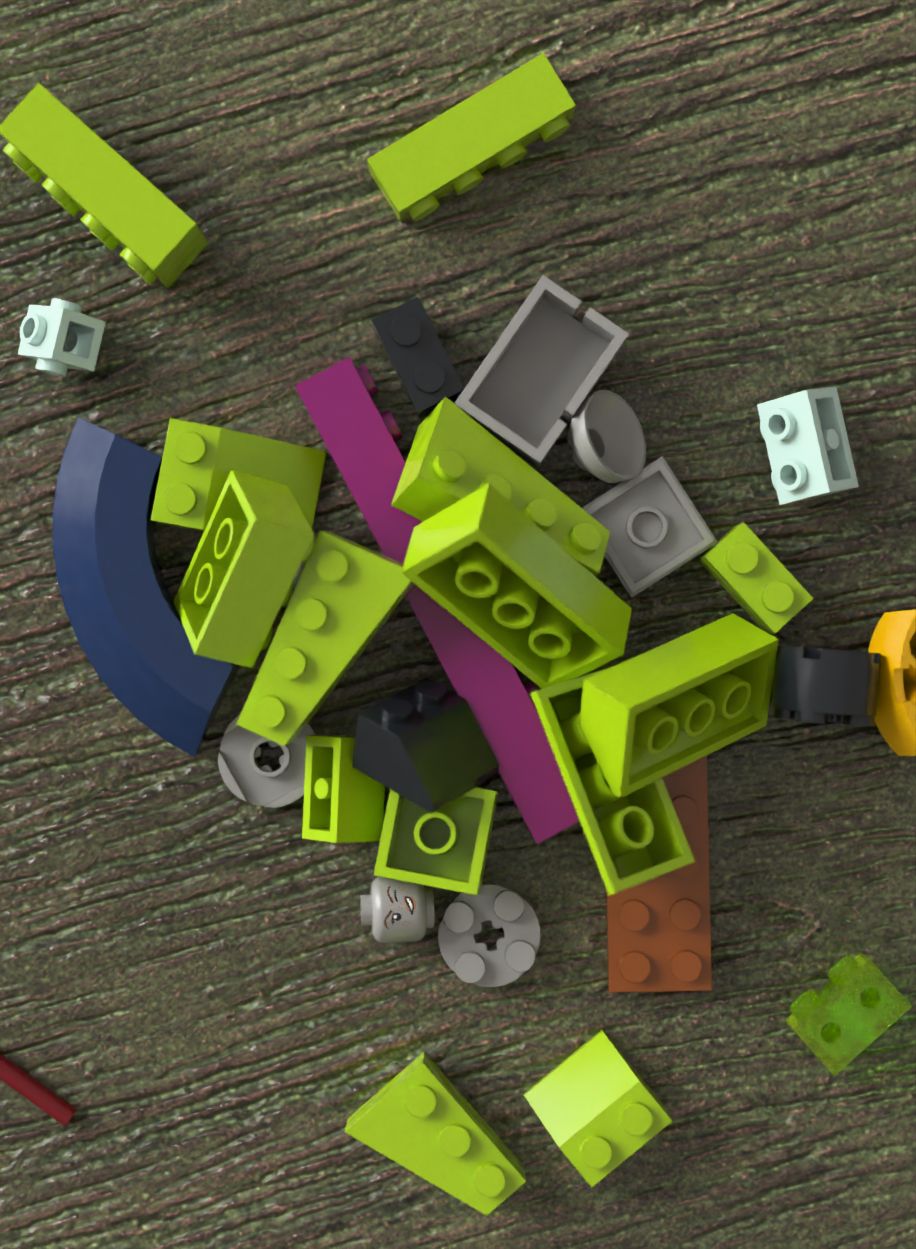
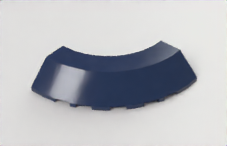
(119, 592)

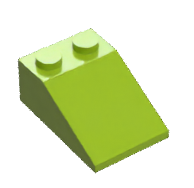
(201, 458)

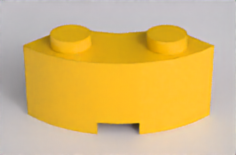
(896, 700)

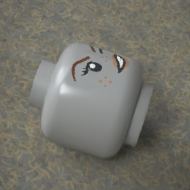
(397, 910)

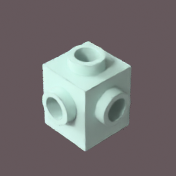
(60, 337)

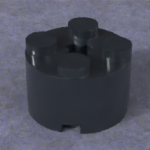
(826, 685)

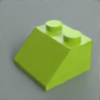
(597, 1108)

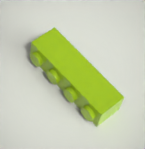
(473, 138)

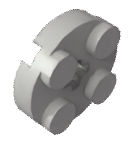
(262, 784)
(473, 959)

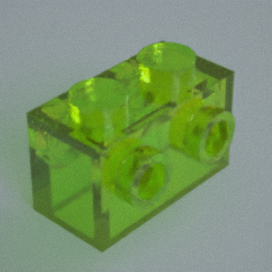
(851, 1018)

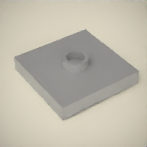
(650, 527)

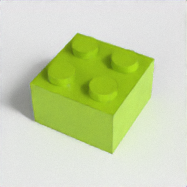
(438, 847)

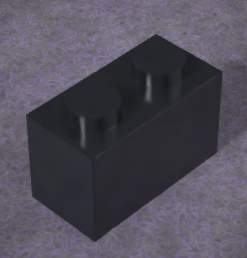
(417, 356)

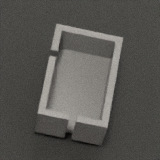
(540, 371)

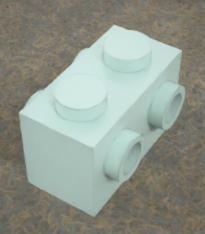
(807, 445)

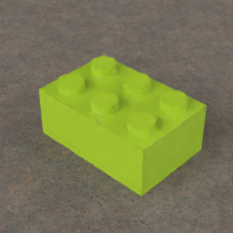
(243, 569)

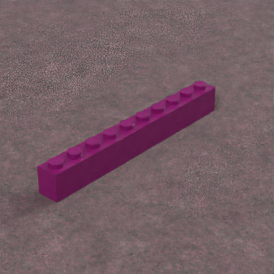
(372, 466)

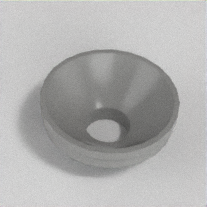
(616, 437)

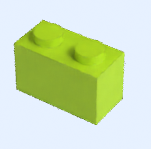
(755, 578)
(338, 798)

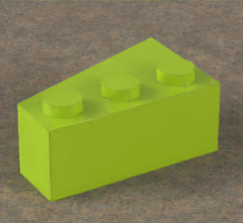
(438, 1136)

